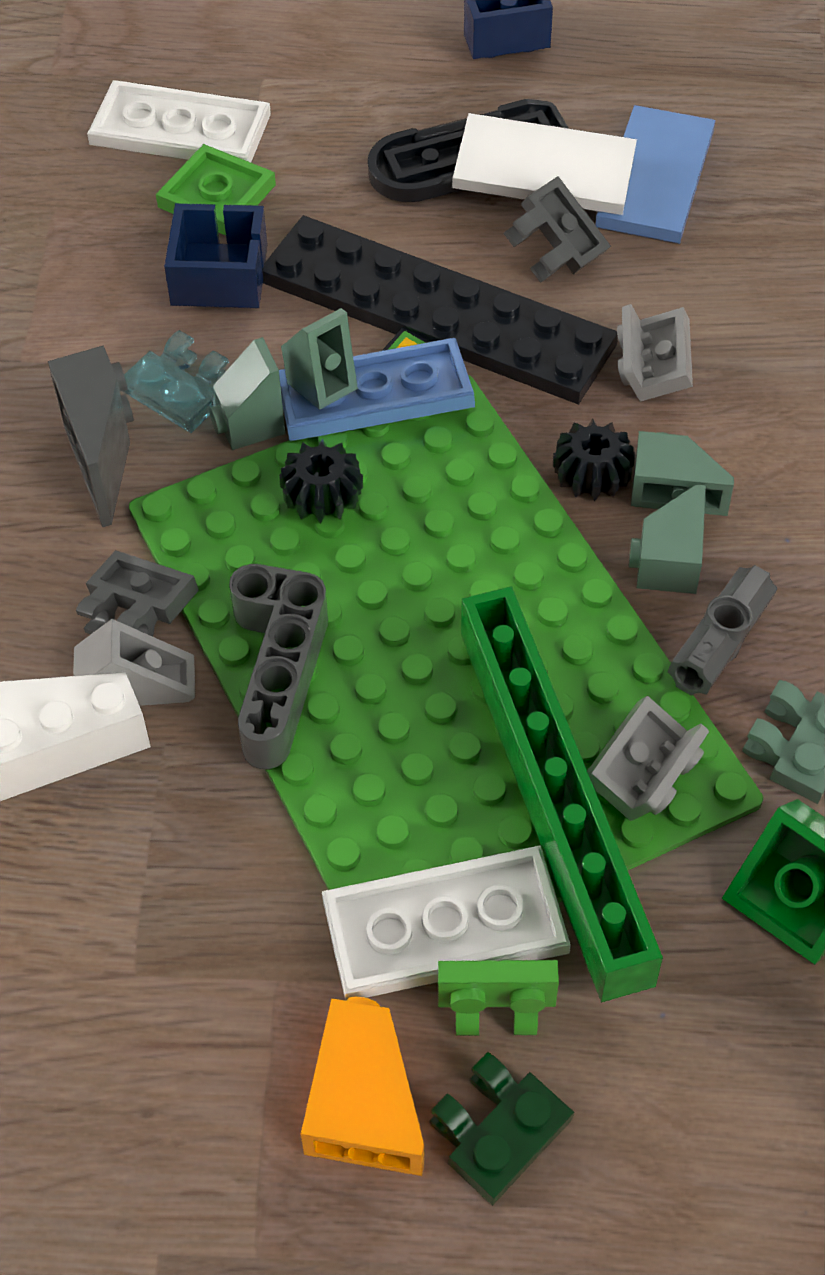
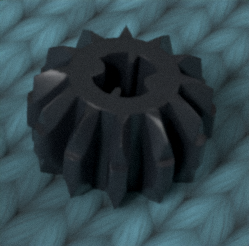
(593, 459)
(321, 481)

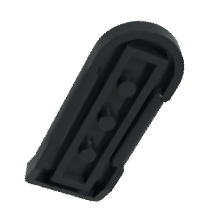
(422, 162)

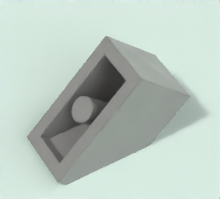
(154, 668)

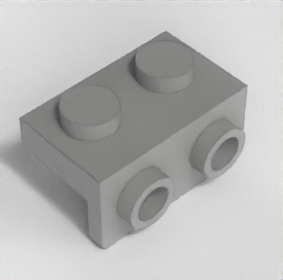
(655, 352)
(645, 760)

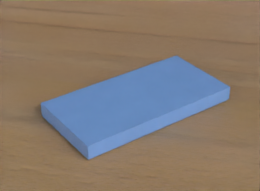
(663, 173)
(390, 389)

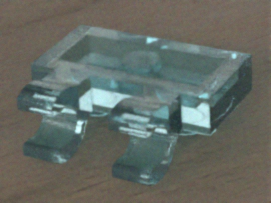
(170, 390)

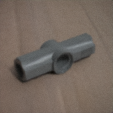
(722, 630)

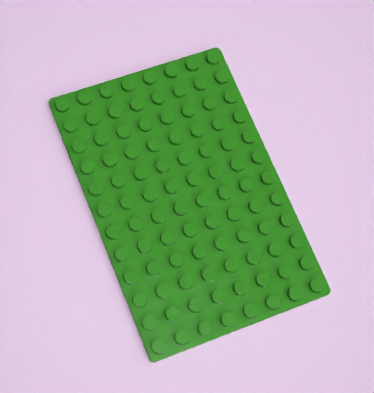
(395, 735)

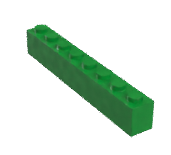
(560, 797)

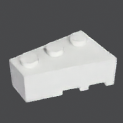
(65, 728)

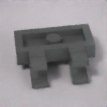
(563, 224)
(141, 587)

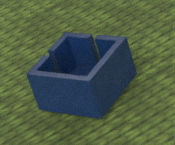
(213, 273)

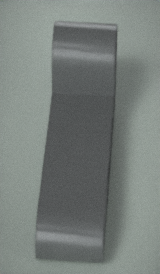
(285, 625)

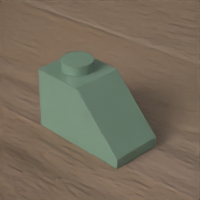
(321, 360)
(249, 398)
(673, 464)
(671, 545)

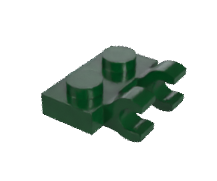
(509, 1137)

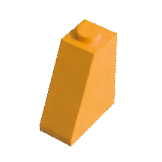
(361, 1093)

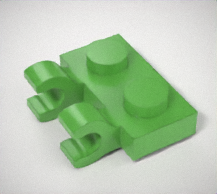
(516, 984)

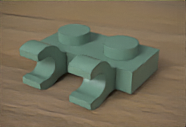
(801, 760)

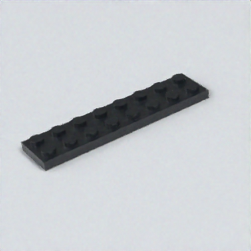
(406, 292)

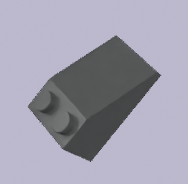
(95, 421)

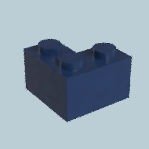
(507, 26)

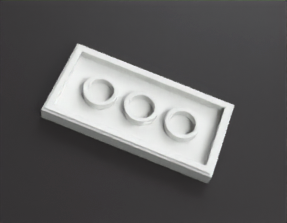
(177, 121)
(521, 157)
(473, 910)

